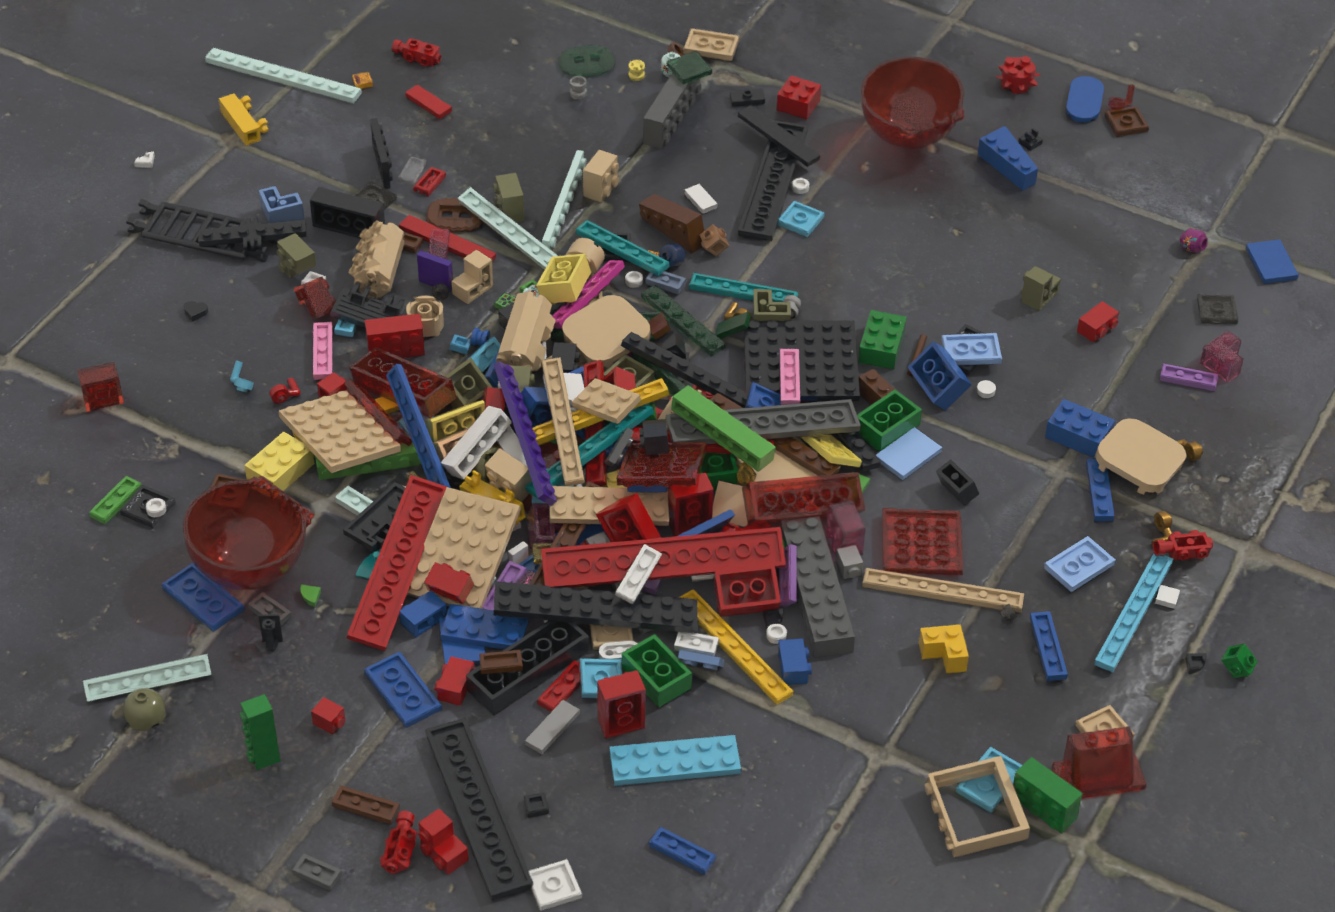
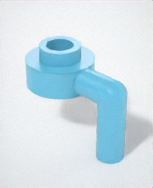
(242, 384)

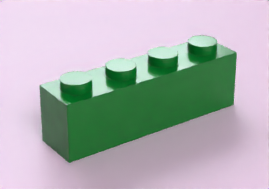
(259, 732)

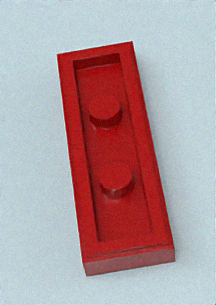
(428, 101)
(561, 688)

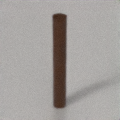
(918, 350)

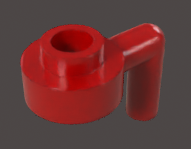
(280, 392)

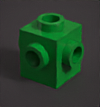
(1239, 660)

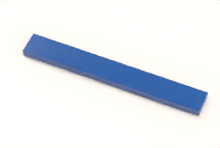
(416, 426)

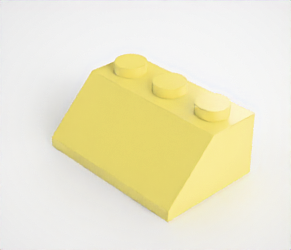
(454, 421)

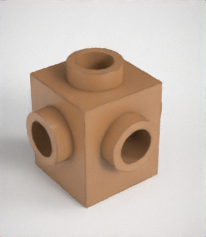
(714, 240)

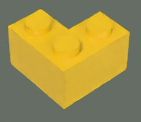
(945, 643)

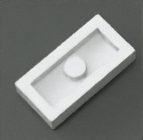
(696, 643)

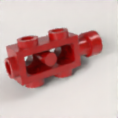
(418, 51)
(1184, 546)
(399, 844)

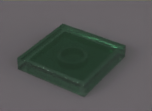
(689, 67)

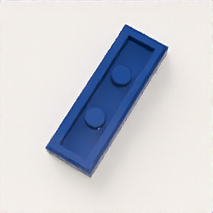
(682, 850)

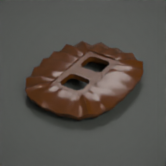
(453, 223)

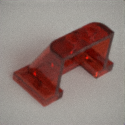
(1101, 763)

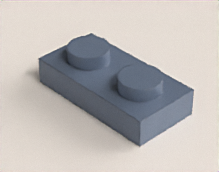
(666, 281)

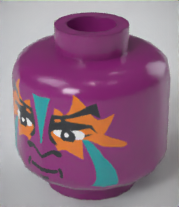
(1193, 240)

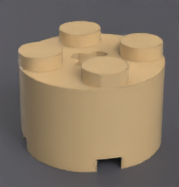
(594, 254)
(431, 314)

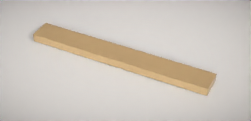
(563, 422)
(942, 589)

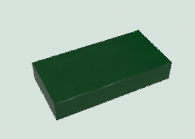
(733, 325)

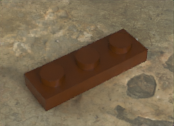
(366, 805)

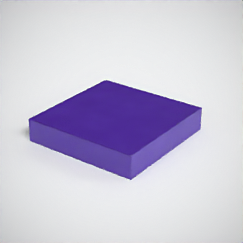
(434, 269)

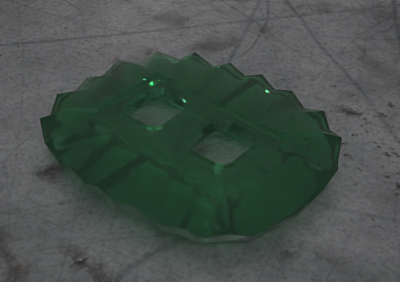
(587, 67)

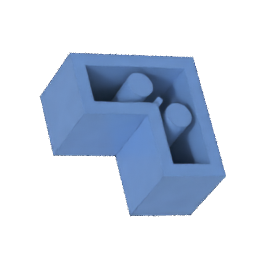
(280, 208)

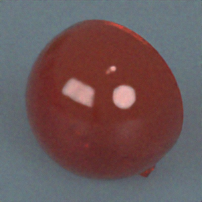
(912, 101)
(245, 533)

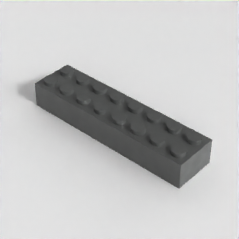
(818, 588)

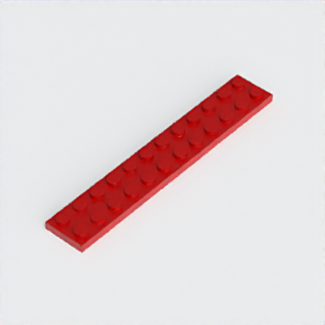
(680, 557)

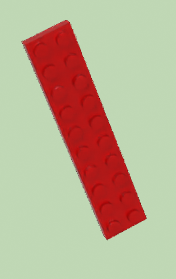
(396, 564)

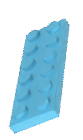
(675, 760)

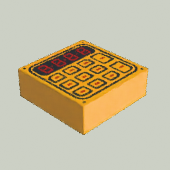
(362, 80)

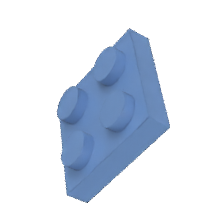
(693, 659)

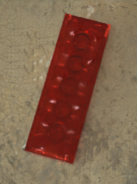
(429, 388)
(799, 497)

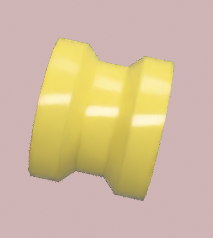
(636, 70)

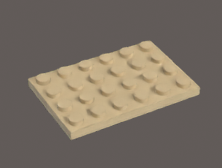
(339, 431)
(470, 537)

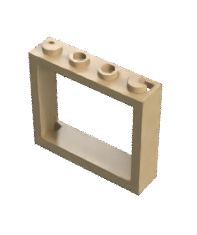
(968, 772)

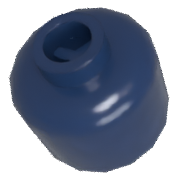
(673, 254)

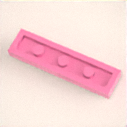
(322, 350)
(789, 376)

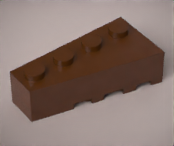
(674, 221)

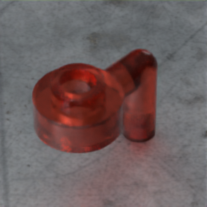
(1118, 103)

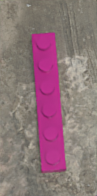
(590, 290)

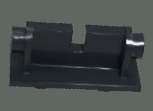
(270, 630)

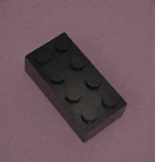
(344, 212)

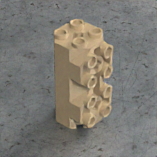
(379, 258)
(526, 328)

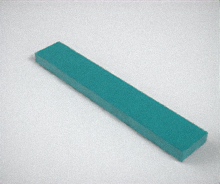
(622, 248)
(734, 288)

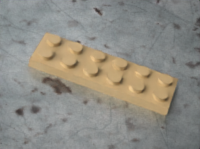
(582, 504)

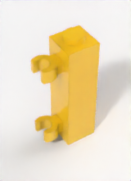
(240, 120)
(479, 487)

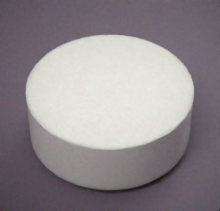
(800, 186)
(633, 279)
(986, 389)
(156, 507)
(775, 633)

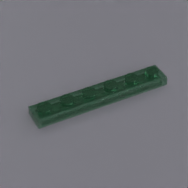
(683, 320)

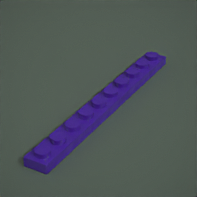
(525, 433)

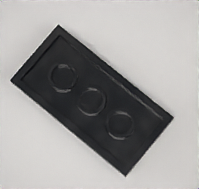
(381, 153)

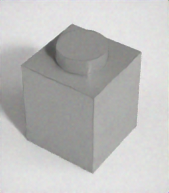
(849, 562)

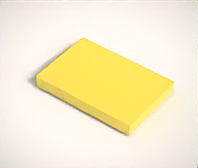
(832, 450)

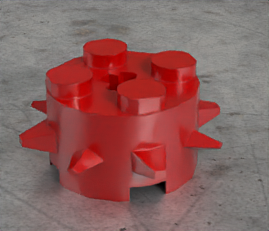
(1018, 74)

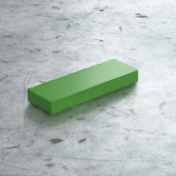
(115, 500)

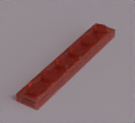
(380, 414)

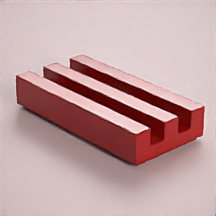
(432, 182)

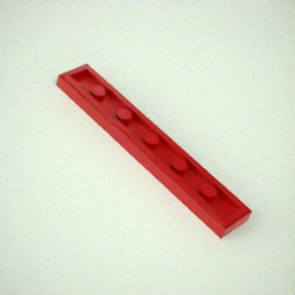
(456, 244)

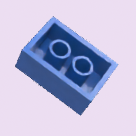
(939, 375)
(1078, 427)

